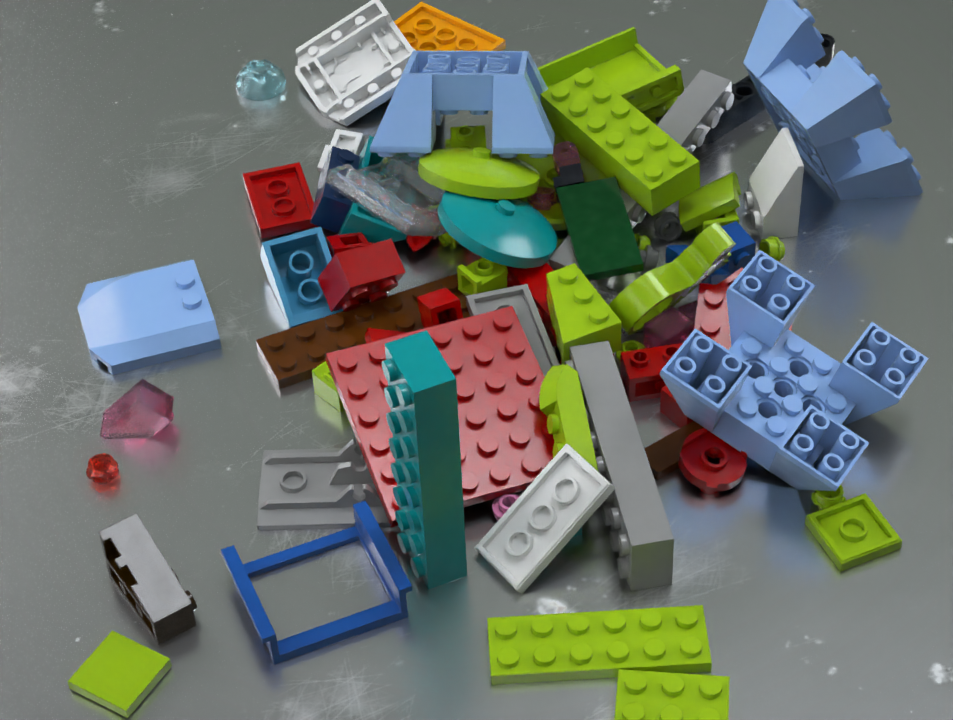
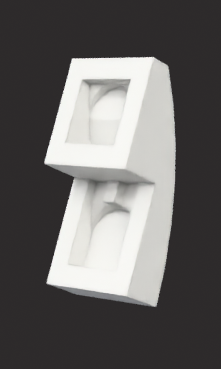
(344, 140)

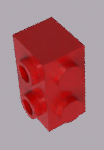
(641, 371)

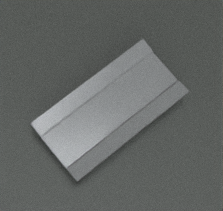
(315, 489)

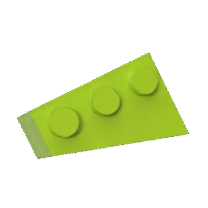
(579, 312)

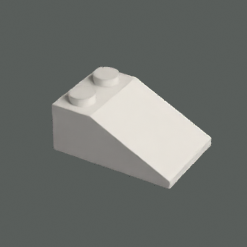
(776, 189)

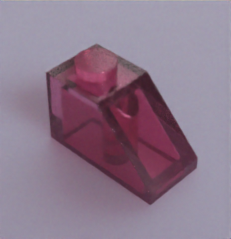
(138, 413)

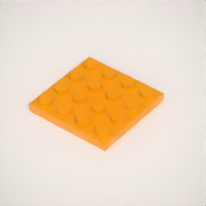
(436, 30)

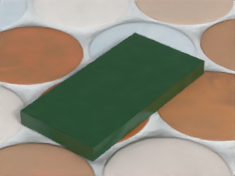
(599, 229)

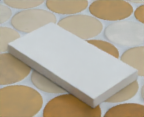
(544, 518)

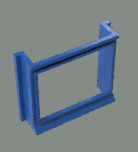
(381, 557)

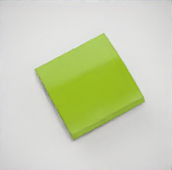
(709, 201)

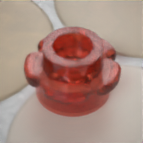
(102, 468)

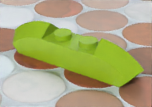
(566, 412)

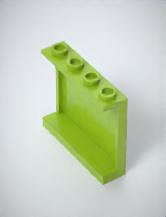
(624, 67)

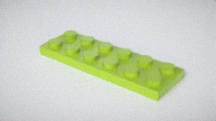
(597, 644)

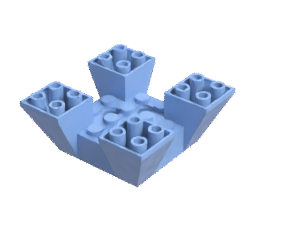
(473, 82)
(827, 107)
(781, 393)

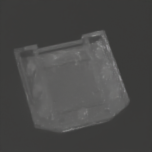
(392, 194)

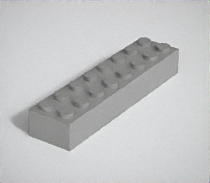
(635, 506)

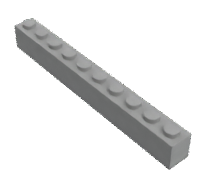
(685, 122)

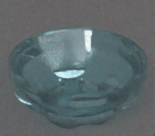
(260, 85)

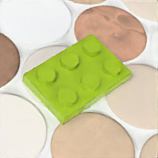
(671, 696)

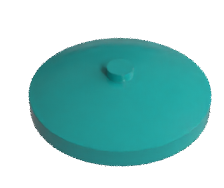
(499, 229)

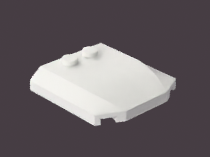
(354, 63)

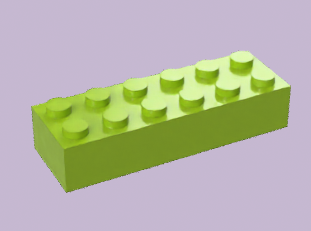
(621, 141)

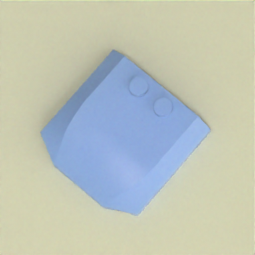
(148, 317)

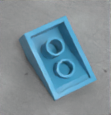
(293, 270)

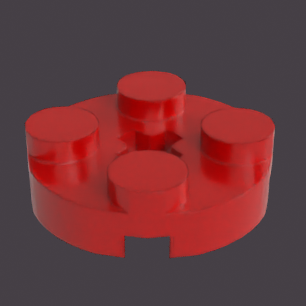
(710, 476)

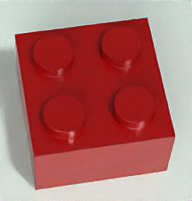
(361, 275)

